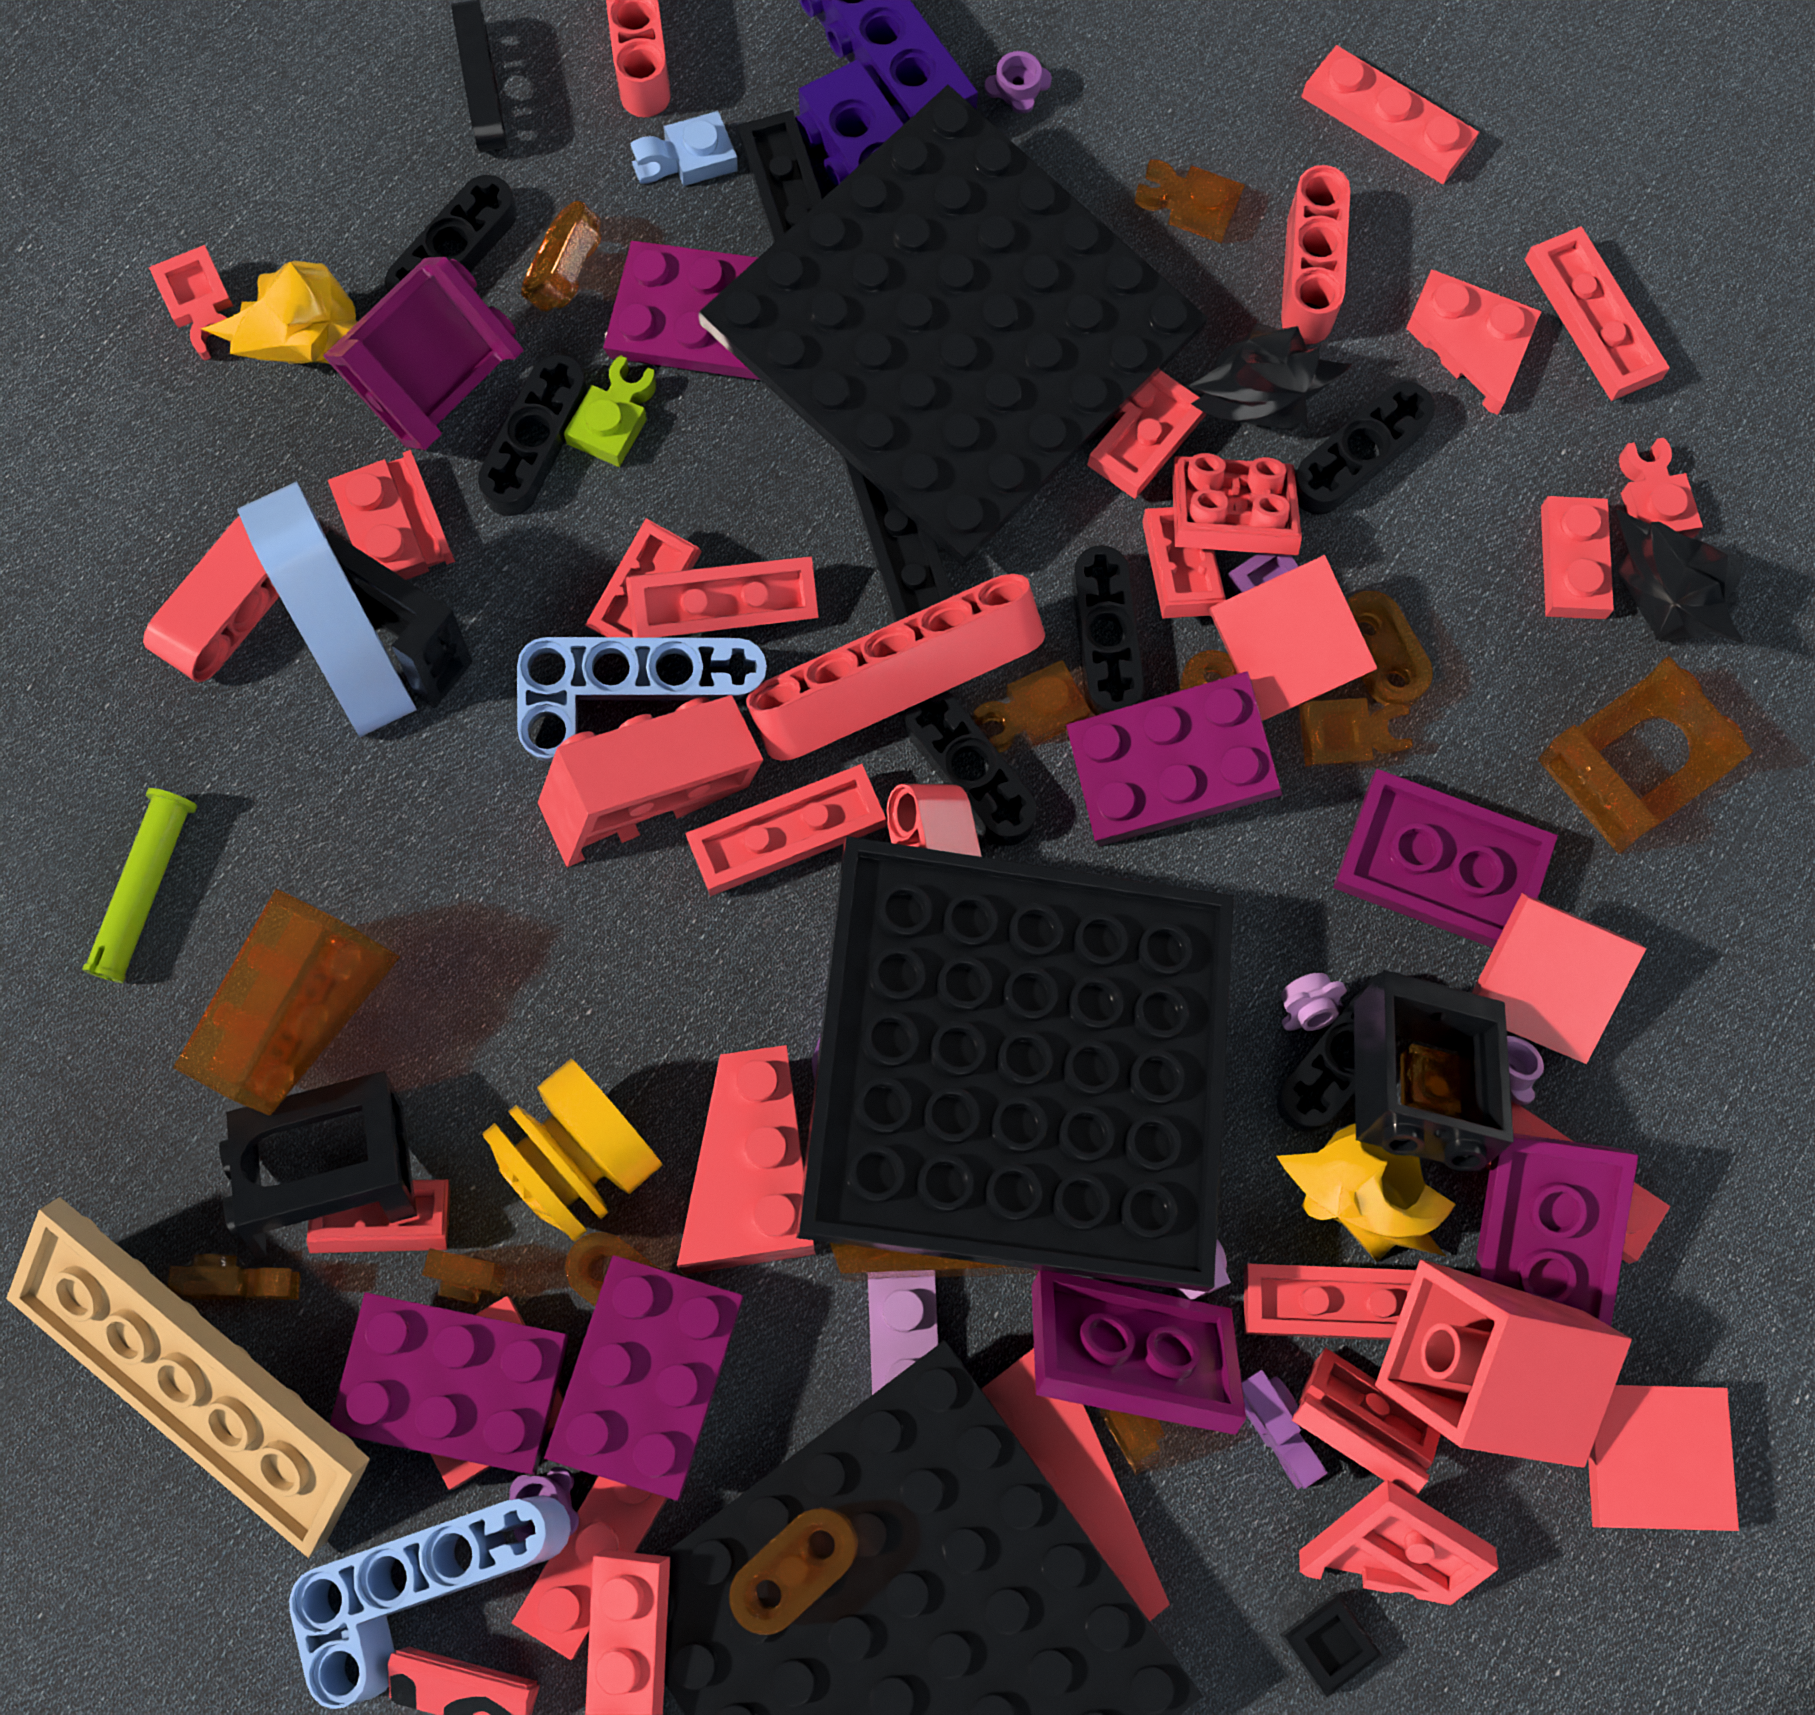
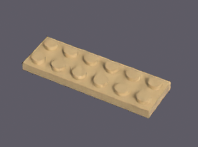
(186, 1377)

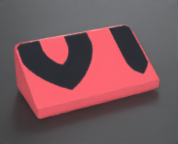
(455, 1686)

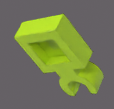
(611, 419)

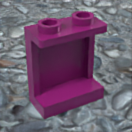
(423, 349)

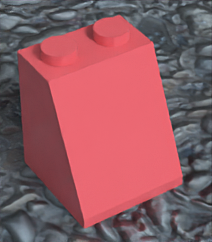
(1501, 1367)

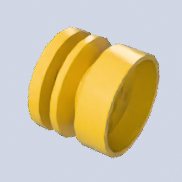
(571, 1150)

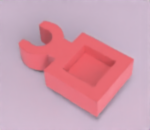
(193, 293)
(1655, 494)

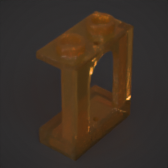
(1602, 795)

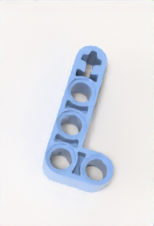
(325, 608)
(640, 684)
(431, 1572)

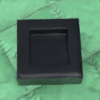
(1331, 1645)

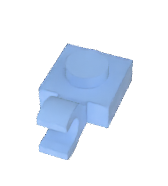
(692, 148)

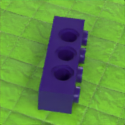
(894, 49)
(841, 107)

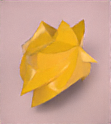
(295, 316)
(1370, 1193)

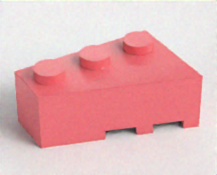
(646, 770)
(747, 1168)

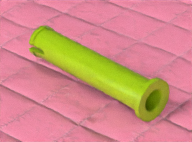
(138, 885)

